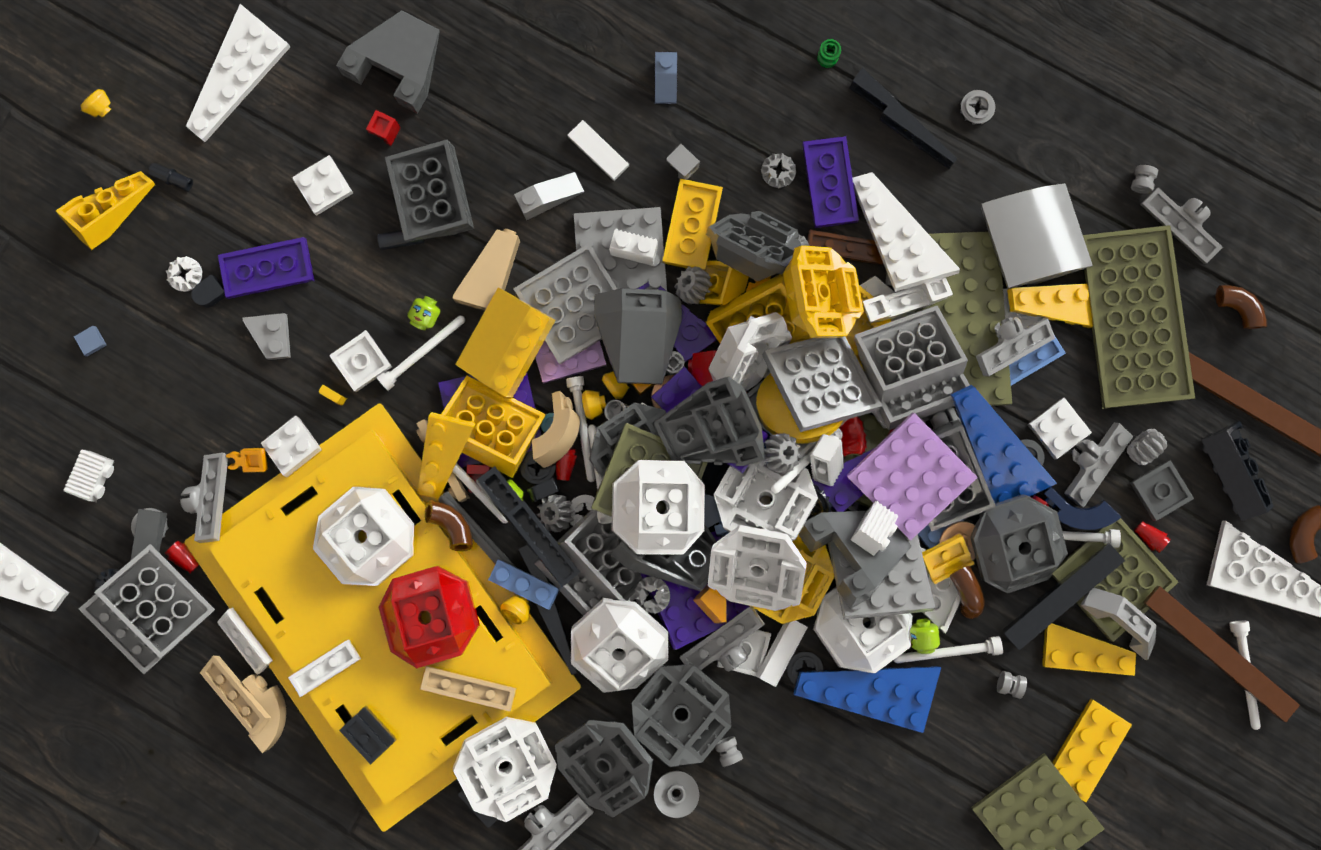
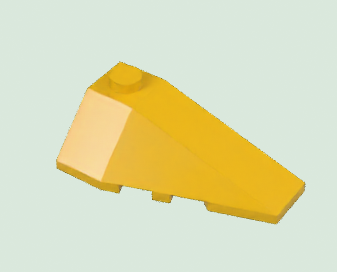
(100, 214)

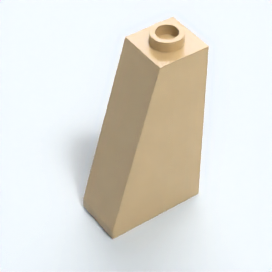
(489, 271)

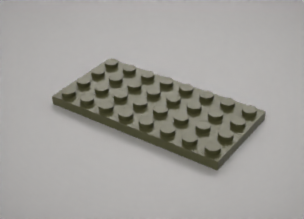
(975, 307)
(1137, 318)

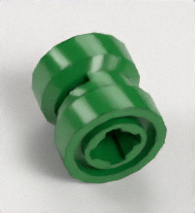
(826, 57)

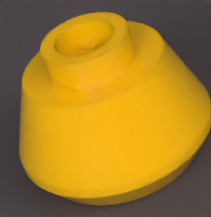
(96, 104)
(617, 389)
(593, 404)
(515, 609)

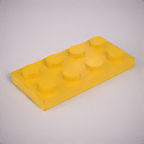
(693, 213)
(1090, 748)

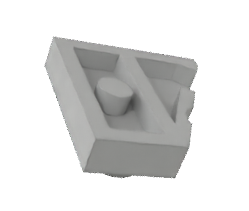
(270, 334)

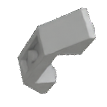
(1106, 604)

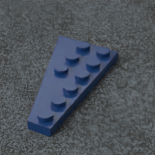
(1001, 455)
(888, 695)

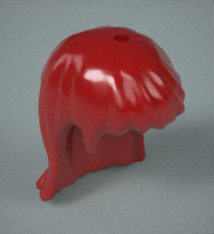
(853, 437)

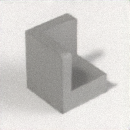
(683, 162)

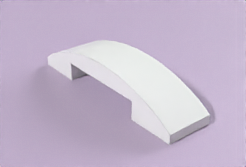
(907, 300)

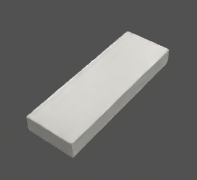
(598, 150)
(244, 641)
(781, 652)
(324, 668)

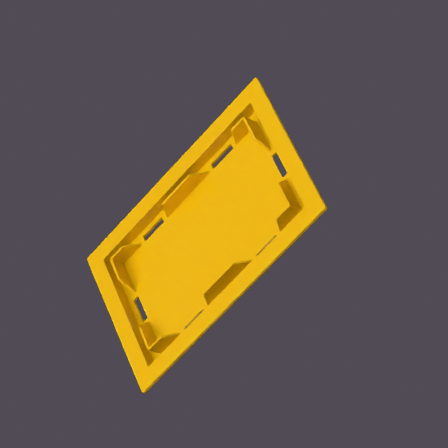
(276, 552)

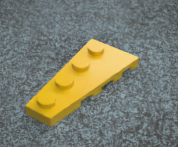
(1056, 302)
(441, 451)
(1080, 652)

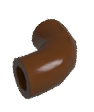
(1245, 303)
(452, 522)
(1303, 535)
(969, 591)

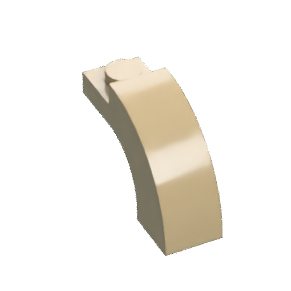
(560, 435)
(273, 704)

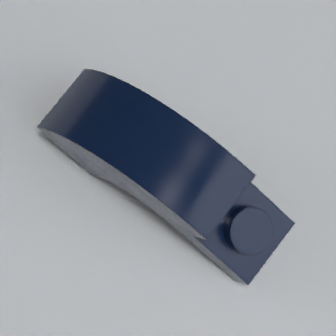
(1082, 518)

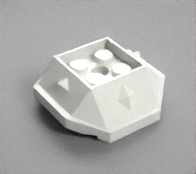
(743, 347)
(740, 497)
(635, 504)
(387, 542)
(757, 568)
(614, 626)
(859, 646)
(508, 790)

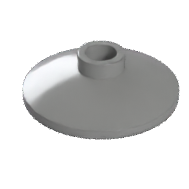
(676, 806)

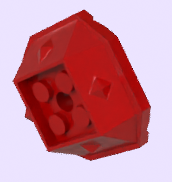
(451, 609)

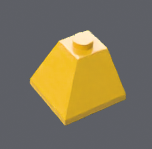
(726, 283)

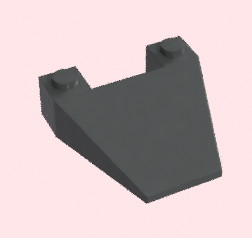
(401, 48)
(682, 569)
(869, 569)

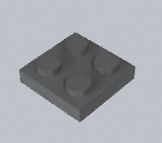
(1161, 490)

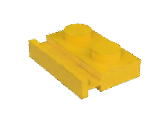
(947, 558)

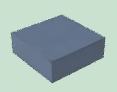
(90, 340)

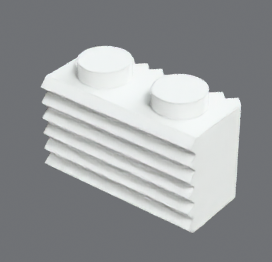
(633, 247)
(827, 459)
(89, 476)
(875, 528)

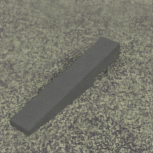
(148, 530)

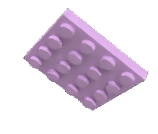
(912, 475)

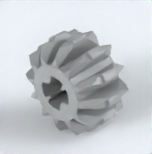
(693, 285)
(1147, 447)
(781, 453)
(555, 513)

